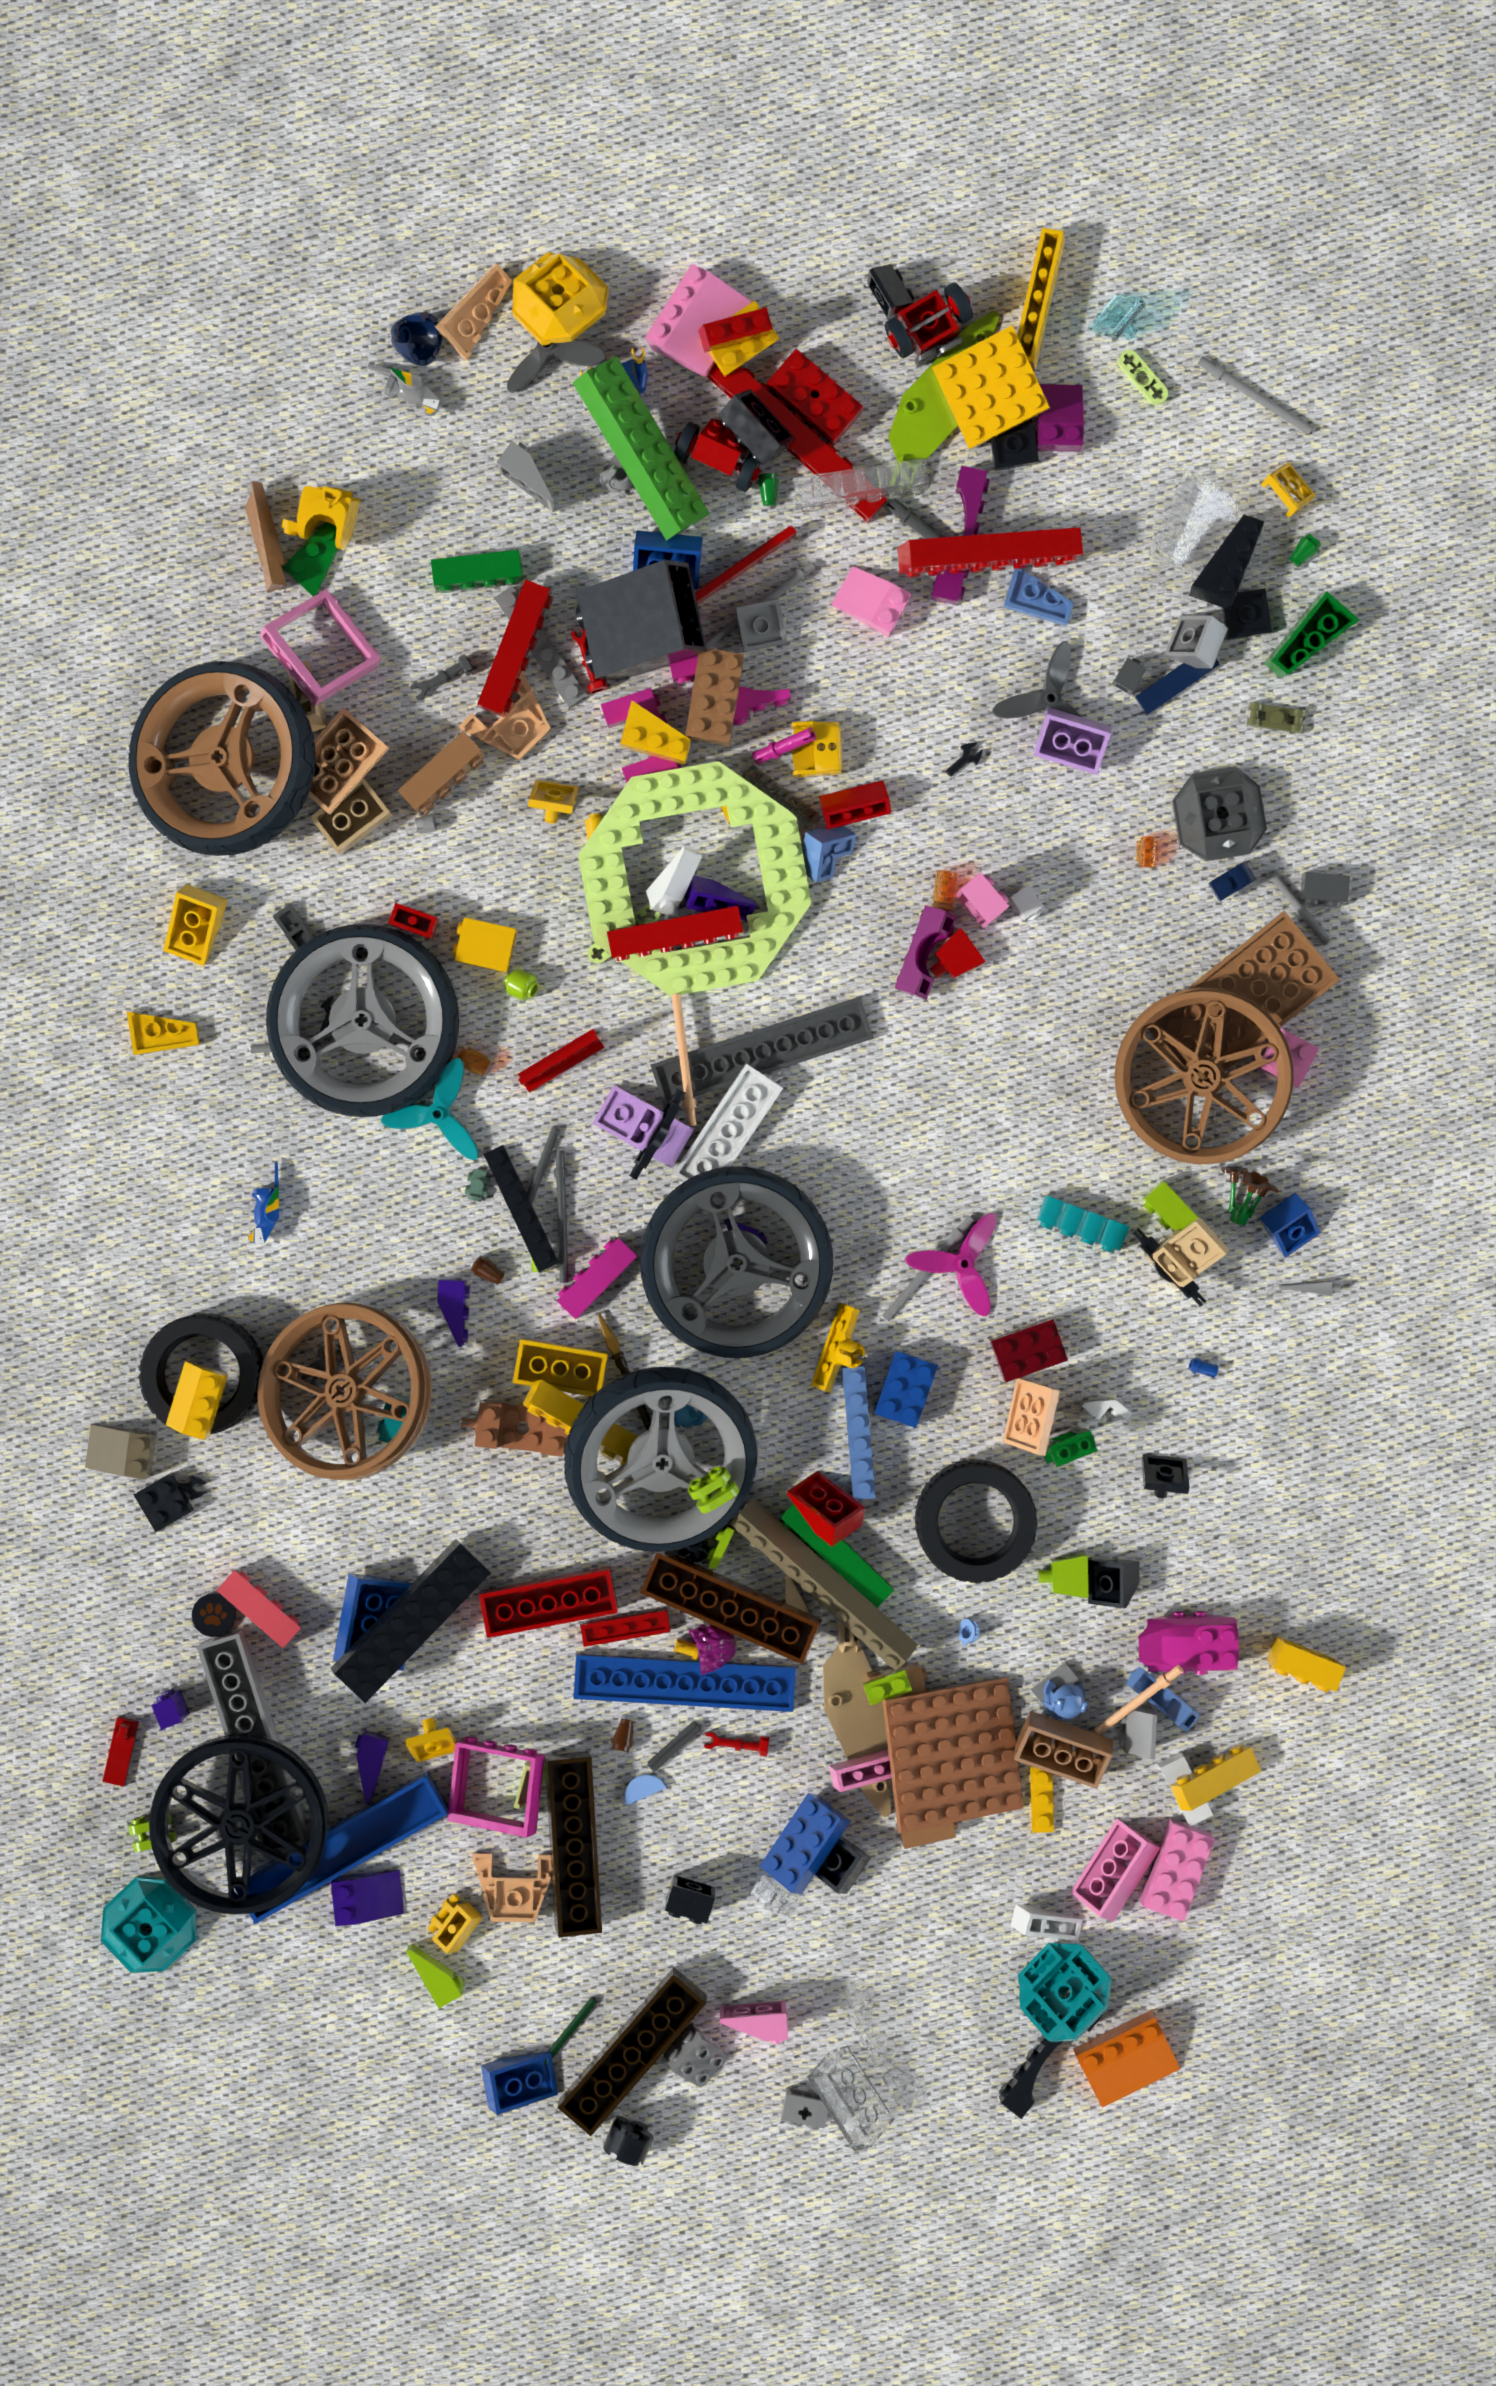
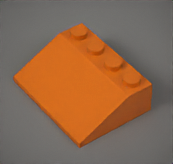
(1126, 2058)

